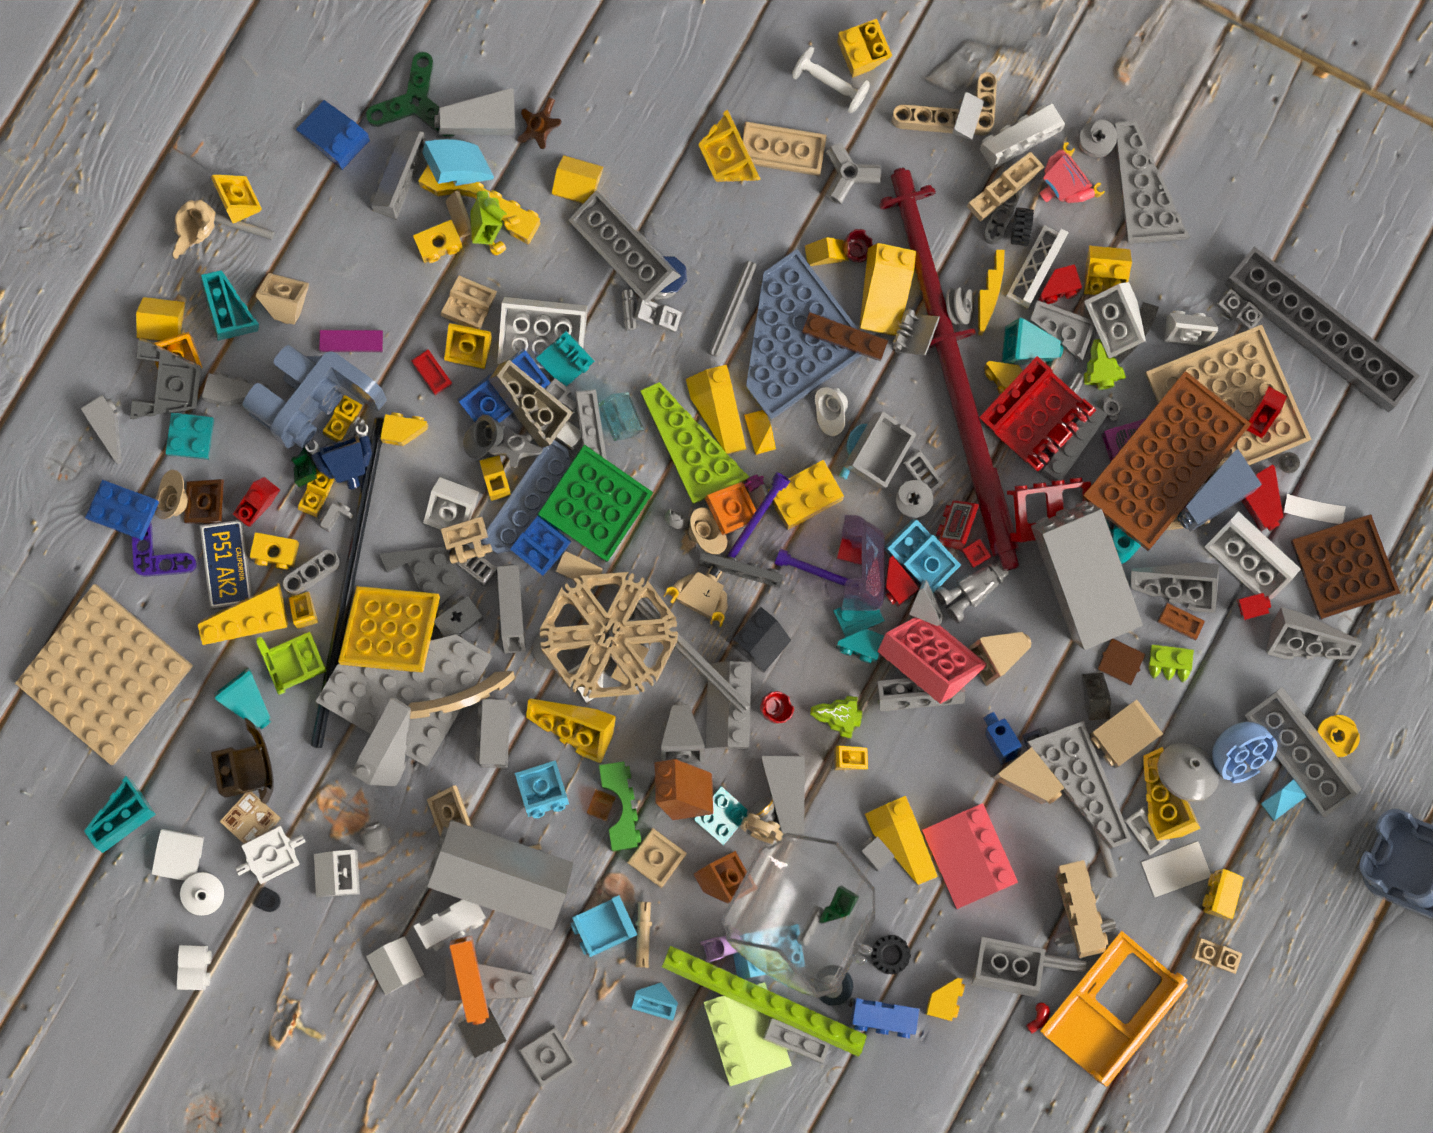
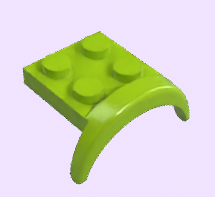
(292, 661)

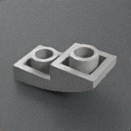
(1242, 312)

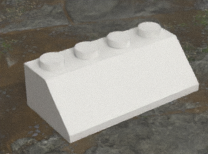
(1252, 557)

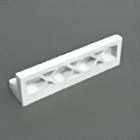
(1045, 265)

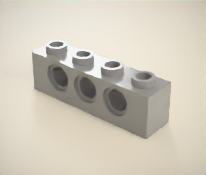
(905, 694)

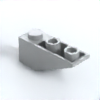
(226, 391)

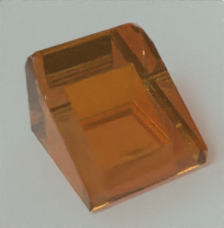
(601, 805)

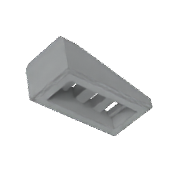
(922, 461)
(487, 576)

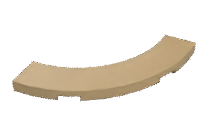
(481, 691)

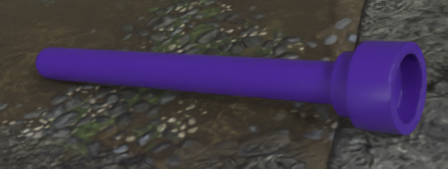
(779, 482)
(785, 559)

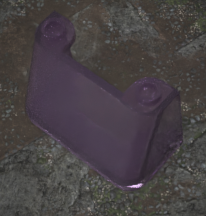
(868, 591)

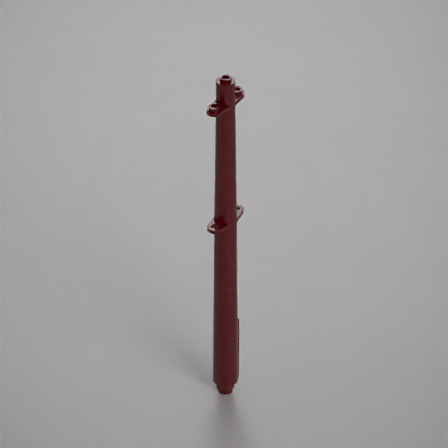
(983, 475)

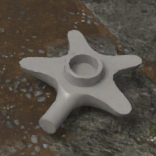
(516, 447)

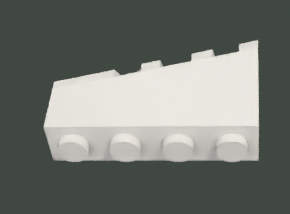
(1021, 136)

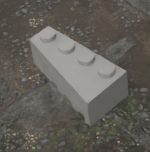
(496, 982)

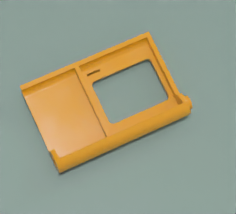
(1092, 1032)

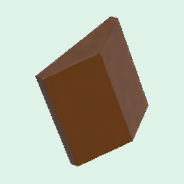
(204, 501)

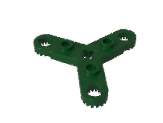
(400, 106)

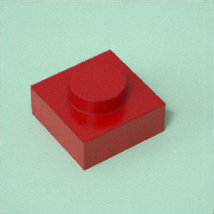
(976, 553)

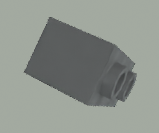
(469, 617)

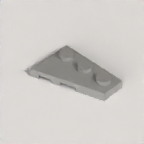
(1067, 327)

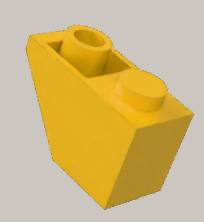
(1002, 374)
(402, 430)
(495, 477)
(944, 1000)

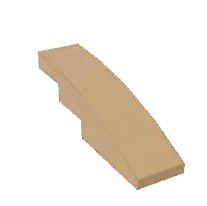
(1005, 186)

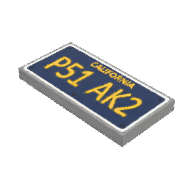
(226, 563)

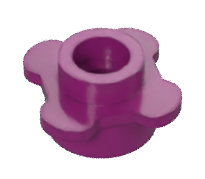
(754, 482)

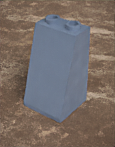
(1224, 489)

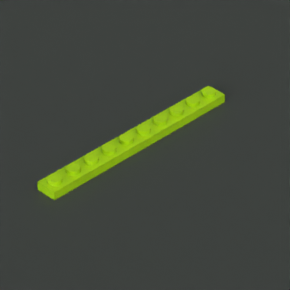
(764, 1001)

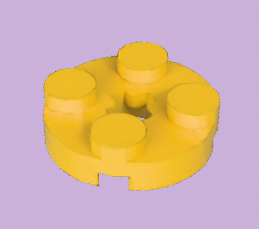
(1348, 732)

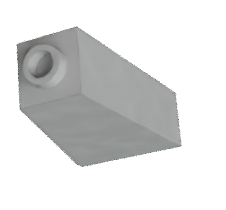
(479, 116)
(511, 609)
(787, 787)

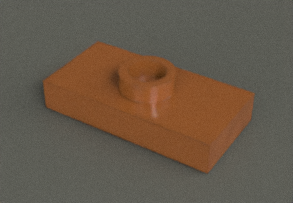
(1181, 621)

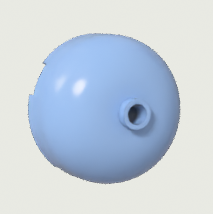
(1239, 743)

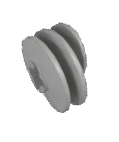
(1106, 134)
(960, 305)
(904, 494)

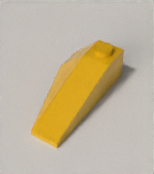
(715, 400)
(581, 727)
(1167, 814)
(900, 833)

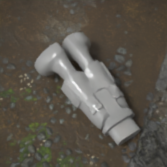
(974, 587)

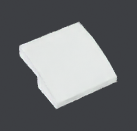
(177, 854)

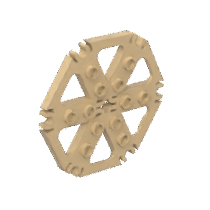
(617, 617)

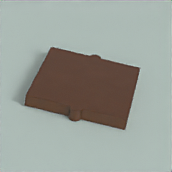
(1121, 661)

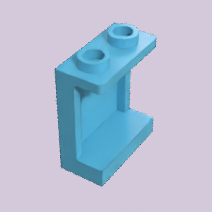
(603, 927)

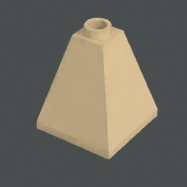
(1000, 653)

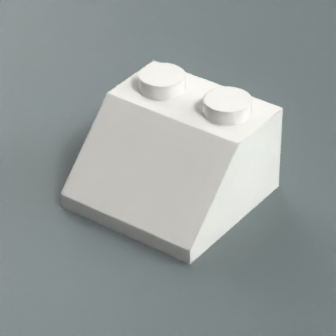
(450, 504)

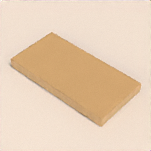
(784, 148)

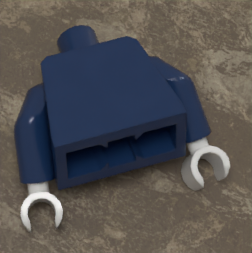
(344, 459)

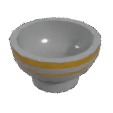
(764, 809)

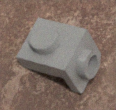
(329, 517)

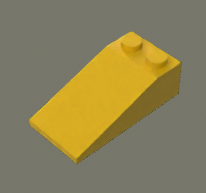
(886, 288)

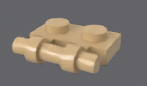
(466, 533)

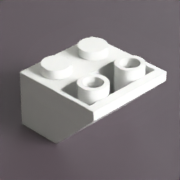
(336, 873)

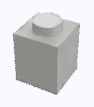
(876, 853)

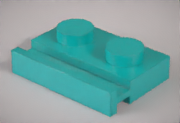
(855, 621)

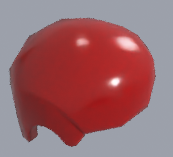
(776, 707)

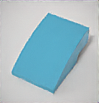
(456, 162)
(922, 555)

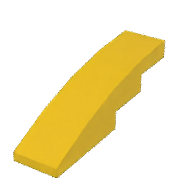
(988, 298)

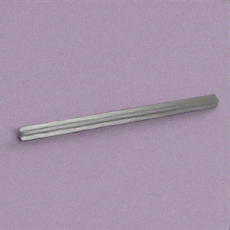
(697, 661)

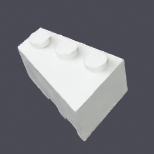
(450, 924)

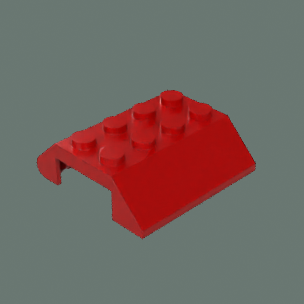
(1036, 413)

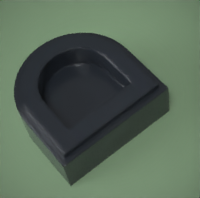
(268, 900)

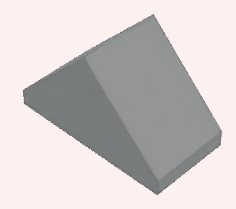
(926, 606)

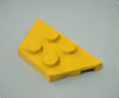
(727, 153)

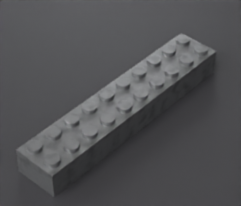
(1322, 329)

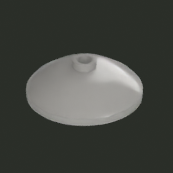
(1188, 772)

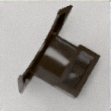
(245, 768)

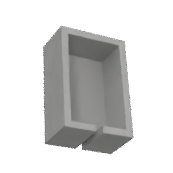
(880, 450)
(493, 733)

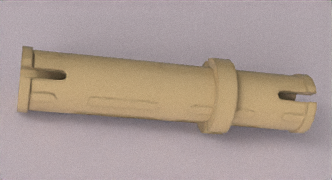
(643, 933)

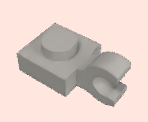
(562, 394)

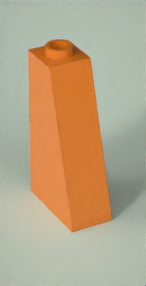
(469, 979)

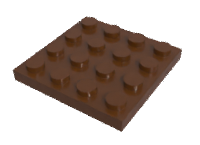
(1345, 567)

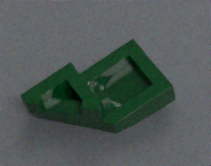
(304, 468)
(840, 906)

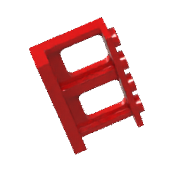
(1054, 503)

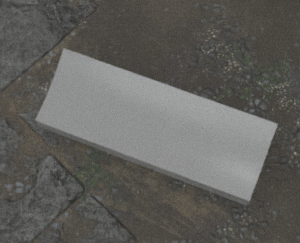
(623, 246)
(1305, 753)

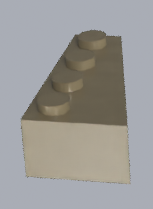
(531, 403)

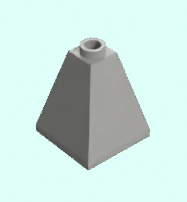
(682, 737)

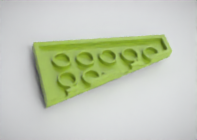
(695, 454)

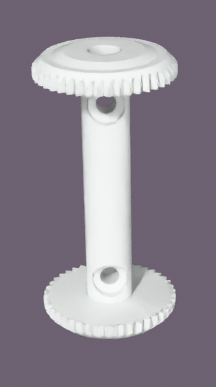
(830, 79)

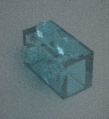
(621, 416)

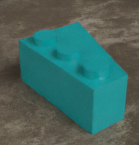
(226, 309)
(119, 817)

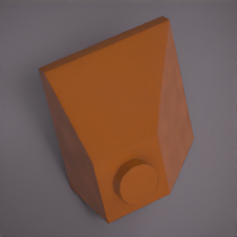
(722, 877)

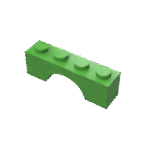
(614, 778)

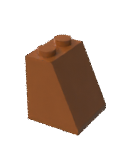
(683, 789)

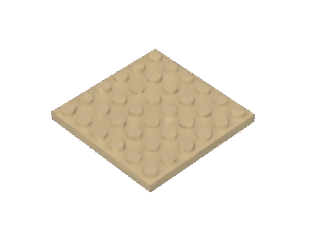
(1239, 374)
(103, 674)

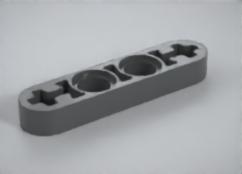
(1008, 208)

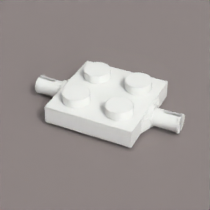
(270, 854)

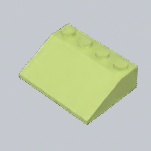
(740, 1040)

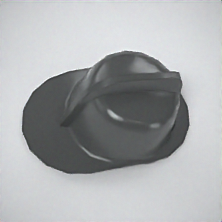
(483, 436)

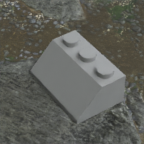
(1008, 967)

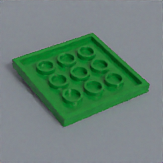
(595, 503)

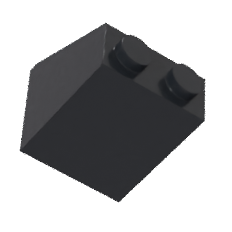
(761, 639)

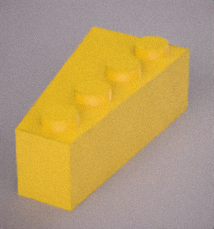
(248, 617)

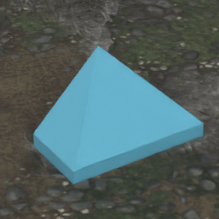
(1283, 799)
(655, 1001)

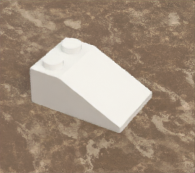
(1117, 319)
(1189, 329)

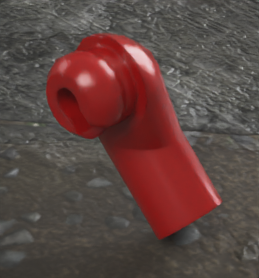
(1041, 1019)

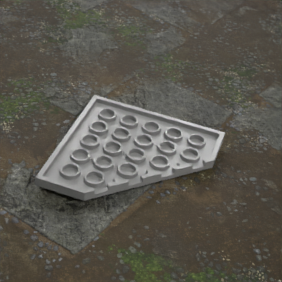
(364, 692)

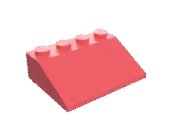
(931, 658)
(969, 856)

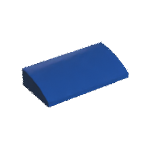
(485, 399)

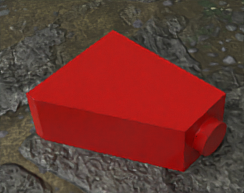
(1265, 502)

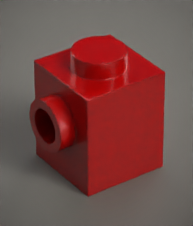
(1253, 606)

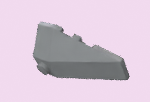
(1303, 636)

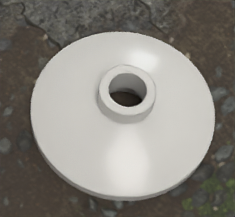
(204, 883)

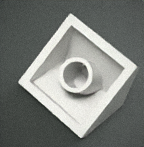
(395, 965)

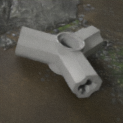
(842, 184)

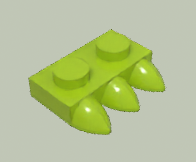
(1170, 660)

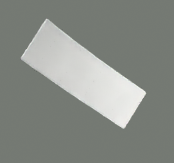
(1314, 510)

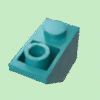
(863, 644)

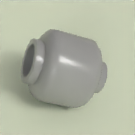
(375, 838)

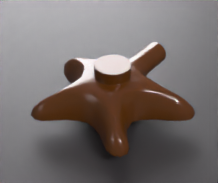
(539, 124)

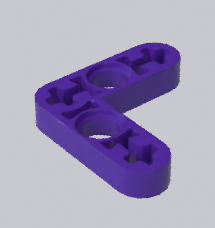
(154, 560)

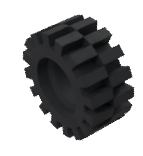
(1022, 226)
(904, 954)

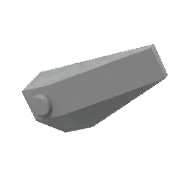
(1181, 583)
(384, 753)

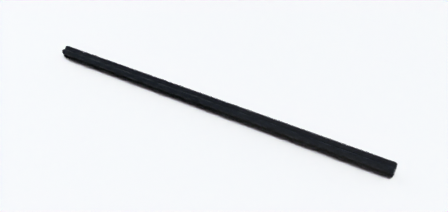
(349, 577)

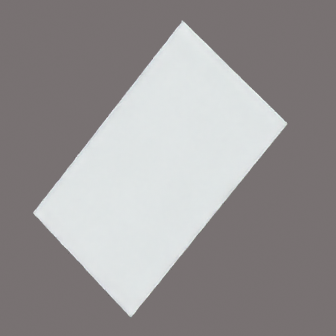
(1176, 869)

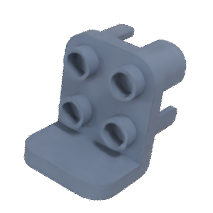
(316, 389)
(1401, 862)

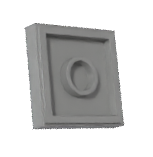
(548, 1056)

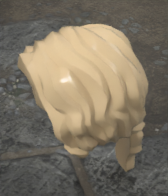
(192, 225)

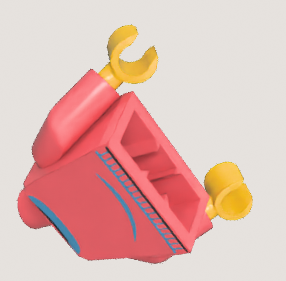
(1067, 179)

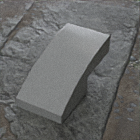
(657, 315)

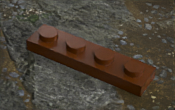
(845, 336)

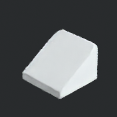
(569, 435)

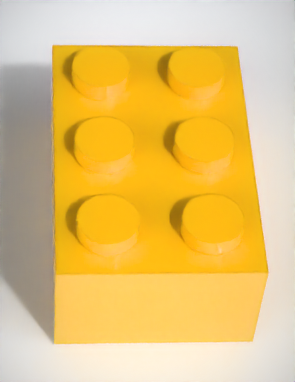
(807, 495)

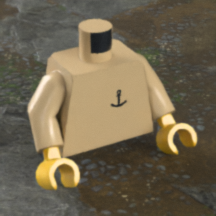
(702, 594)

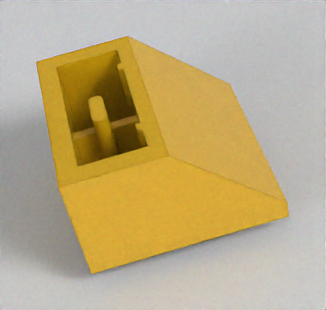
(864, 47)
(1106, 268)
(1222, 894)

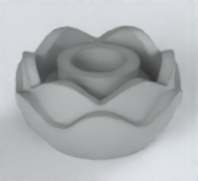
(676, 519)

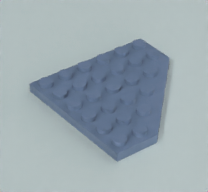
(783, 359)

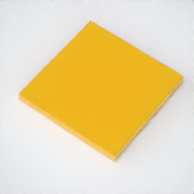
(389, 629)

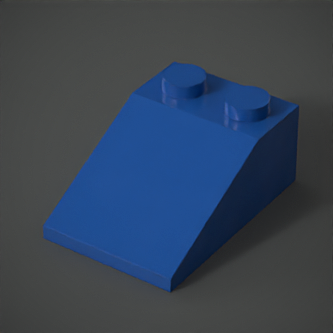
(334, 134)

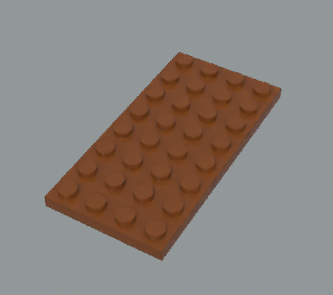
(1166, 460)

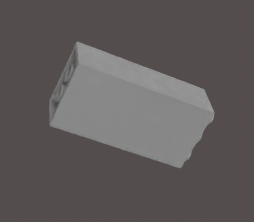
(1086, 575)
(499, 874)

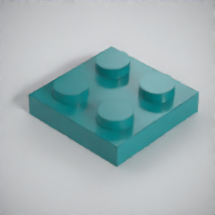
(189, 436)

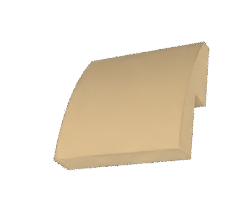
(468, 303)

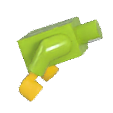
(487, 221)

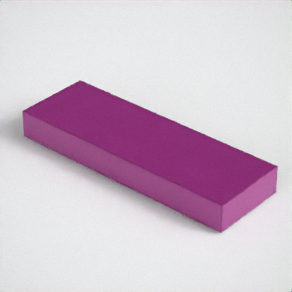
(351, 341)

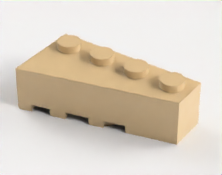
(1081, 909)

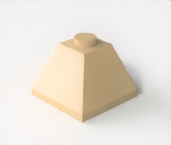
(282, 297)

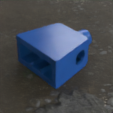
(1006, 745)

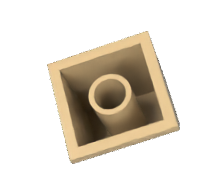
(1125, 734)
(1031, 778)

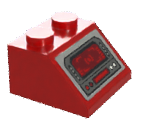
(957, 524)

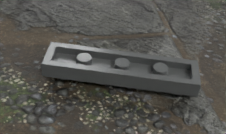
(749, 571)

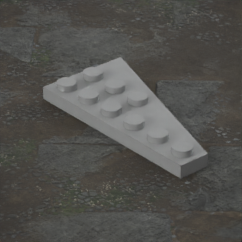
(1145, 197)
(1077, 767)

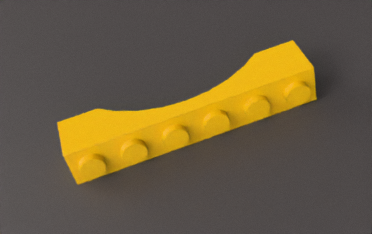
(528, 219)

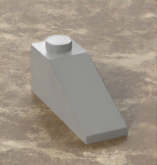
(105, 423)

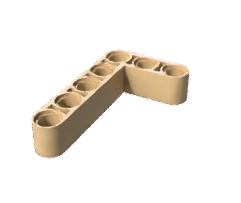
(933, 113)

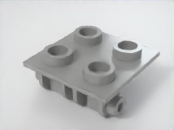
(916, 333)

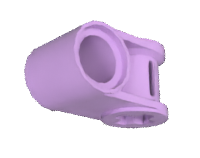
(717, 948)

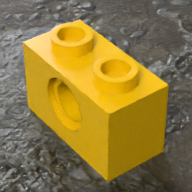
(445, 232)
(264, 543)

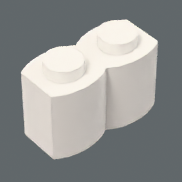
(193, 967)

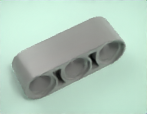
(322, 572)

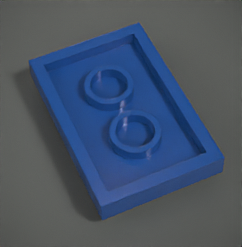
(122, 510)

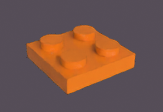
(731, 507)

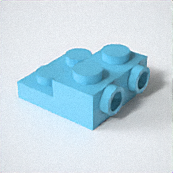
(542, 789)

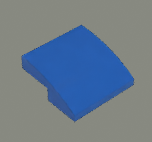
(540, 545)

